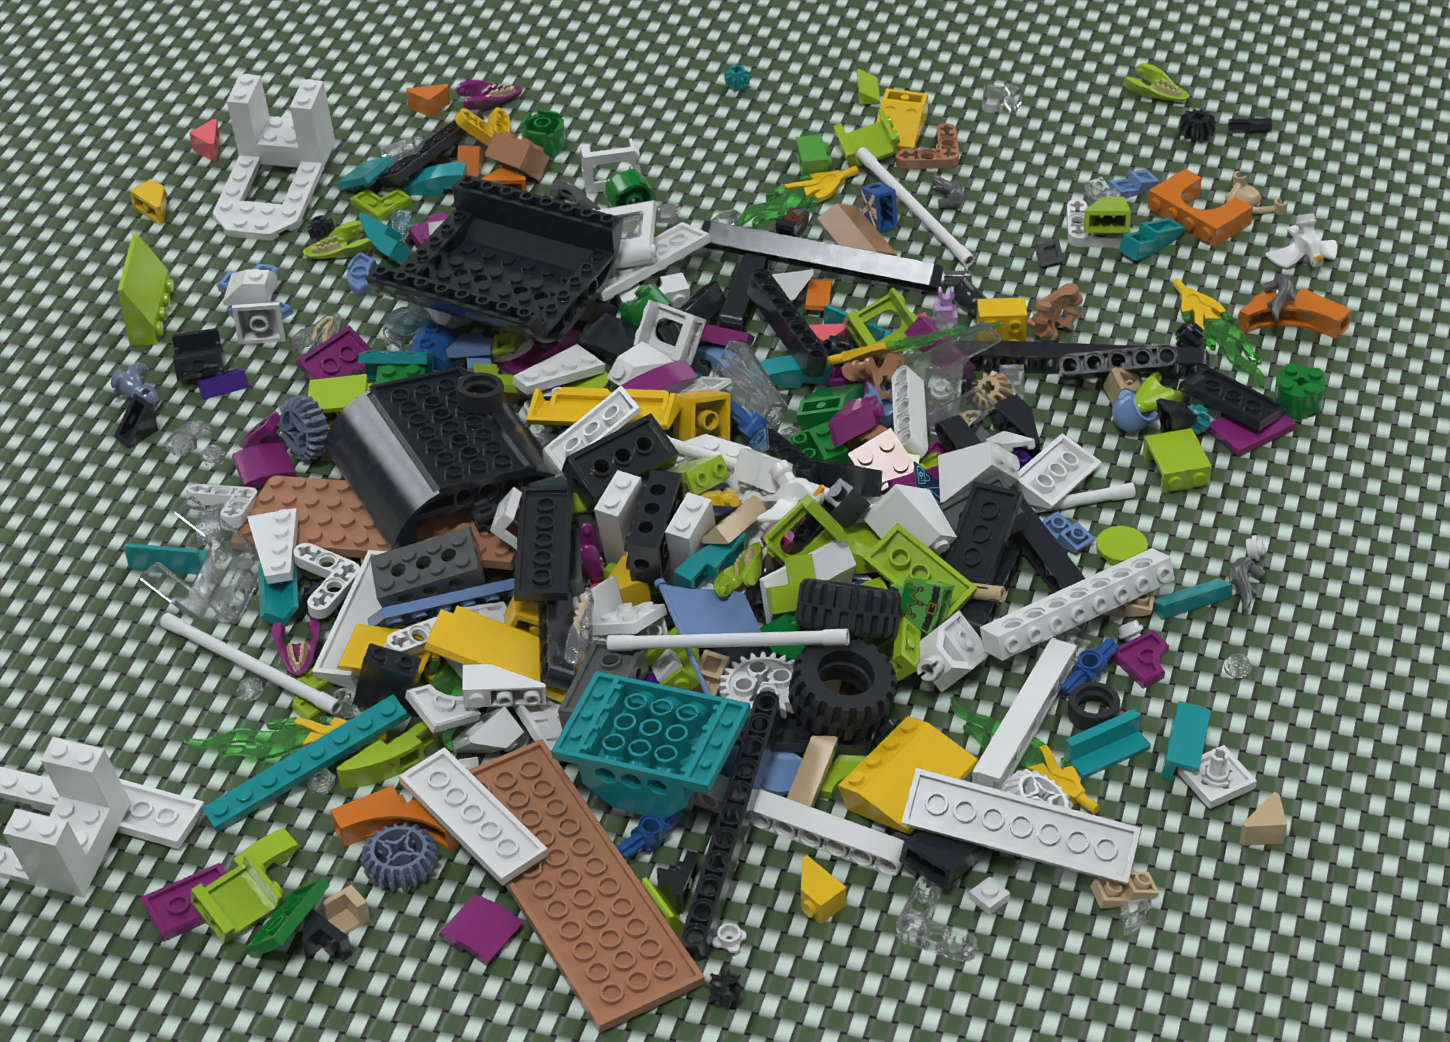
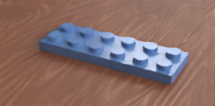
(412, 611)

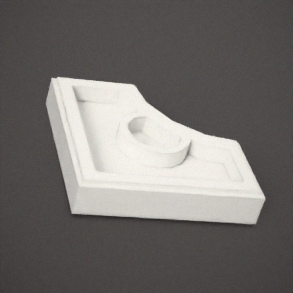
(440, 710)

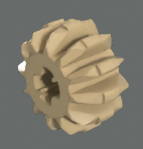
(995, 386)

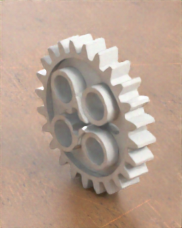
(758, 675)

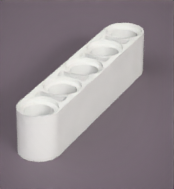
(909, 411)

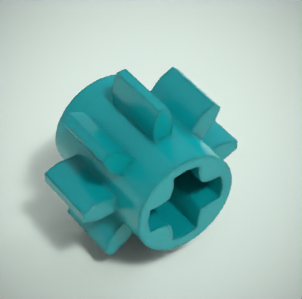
(737, 78)
(1203, 419)

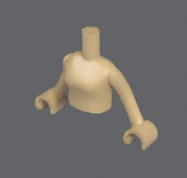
(1252, 197)

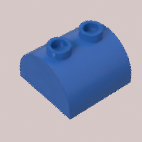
(435, 339)

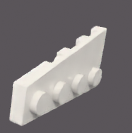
(559, 369)
(275, 542)

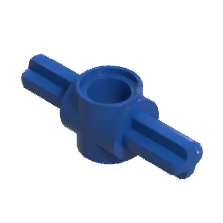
(747, 421)
(1090, 666)
(648, 834)

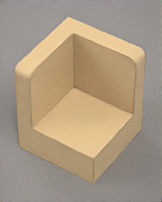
(346, 909)

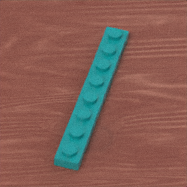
(305, 763)

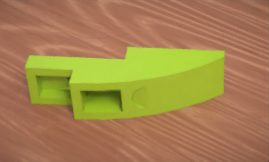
(386, 761)

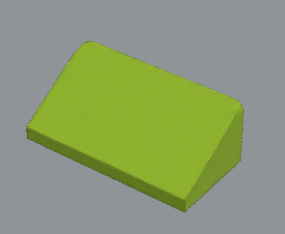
(867, 88)
(664, 906)

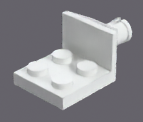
(613, 616)
(950, 652)

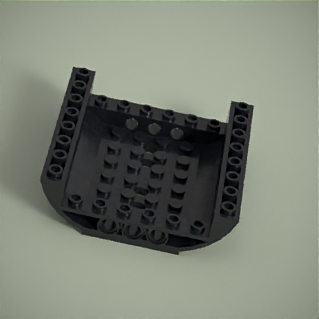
(509, 261)
(424, 456)

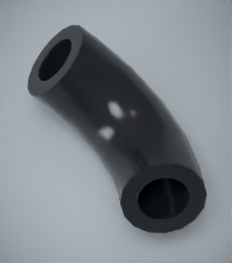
(967, 295)

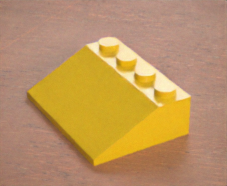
(884, 778)

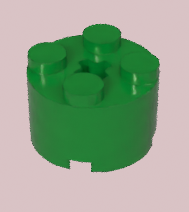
(545, 130)
(628, 188)
(633, 311)
(1300, 390)

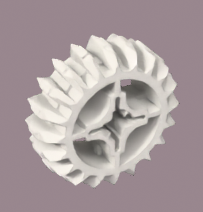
(1036, 787)

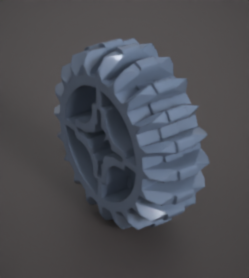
(303, 427)
(402, 864)

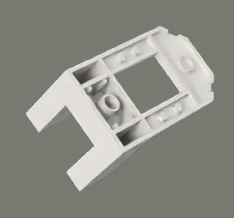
(280, 141)
(689, 523)
(86, 808)

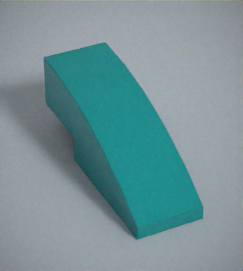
(434, 179)
(384, 238)
(1150, 238)
(787, 373)
(709, 562)

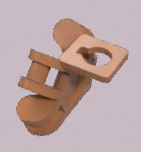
(1050, 309)
(868, 370)

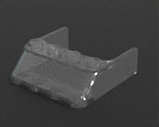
(943, 373)
(225, 577)

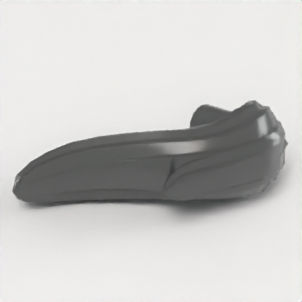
(565, 189)
(954, 189)
(1285, 294)
(1239, 578)

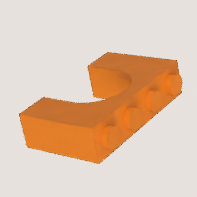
(1213, 225)

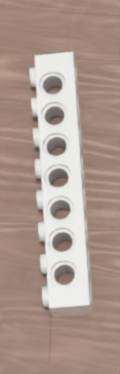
(1077, 604)

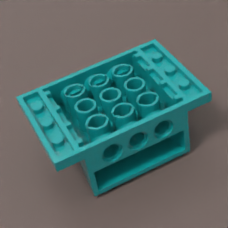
(649, 742)

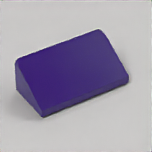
(222, 383)

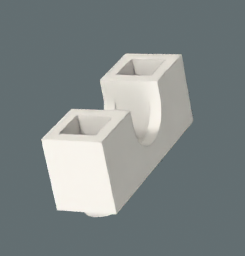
(673, 286)

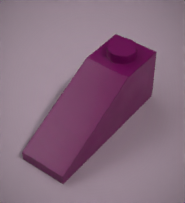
(855, 418)

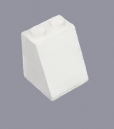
(977, 464)
(916, 512)

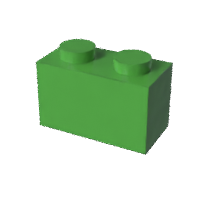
(812, 154)

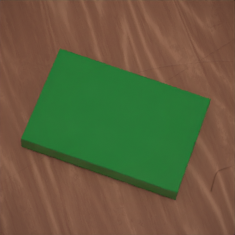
(287, 917)

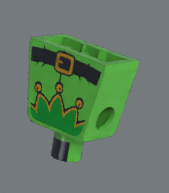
(924, 602)

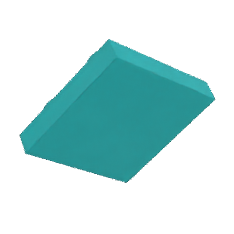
(365, 173)

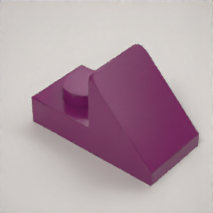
(263, 432)

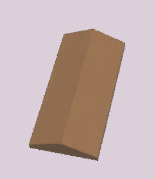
(852, 229)

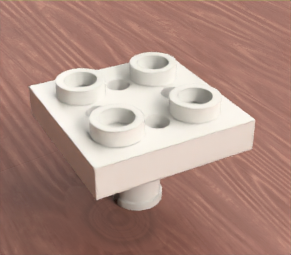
(1215, 772)

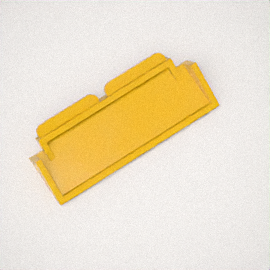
(573, 403)
(482, 640)

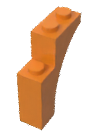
(1306, 312)
(384, 808)

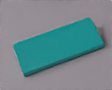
(1192, 598)

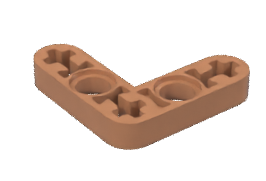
(938, 157)

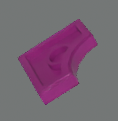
(1142, 658)

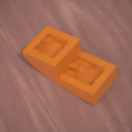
(818, 294)

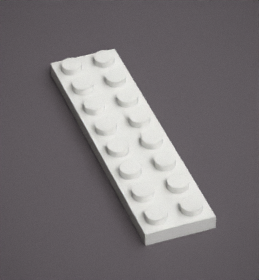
(1021, 826)

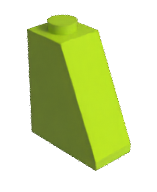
(1108, 216)

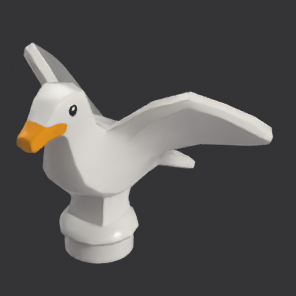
(1305, 242)
(789, 493)

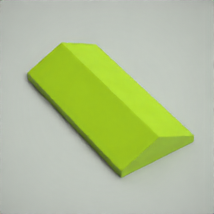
(904, 557)

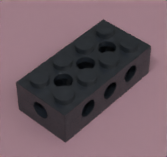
(631, 449)
(647, 542)

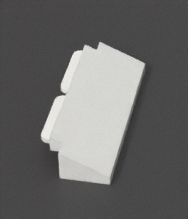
(357, 608)

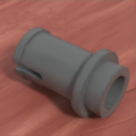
(956, 277)

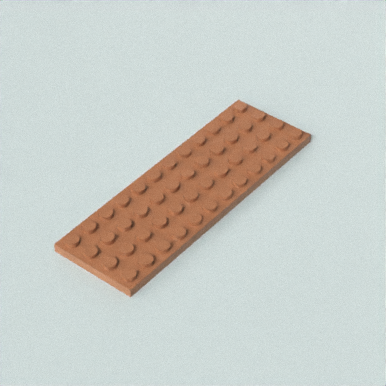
(339, 523)
(586, 897)

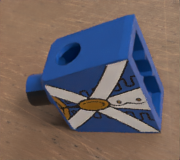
(880, 206)

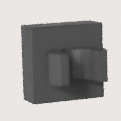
(1048, 252)

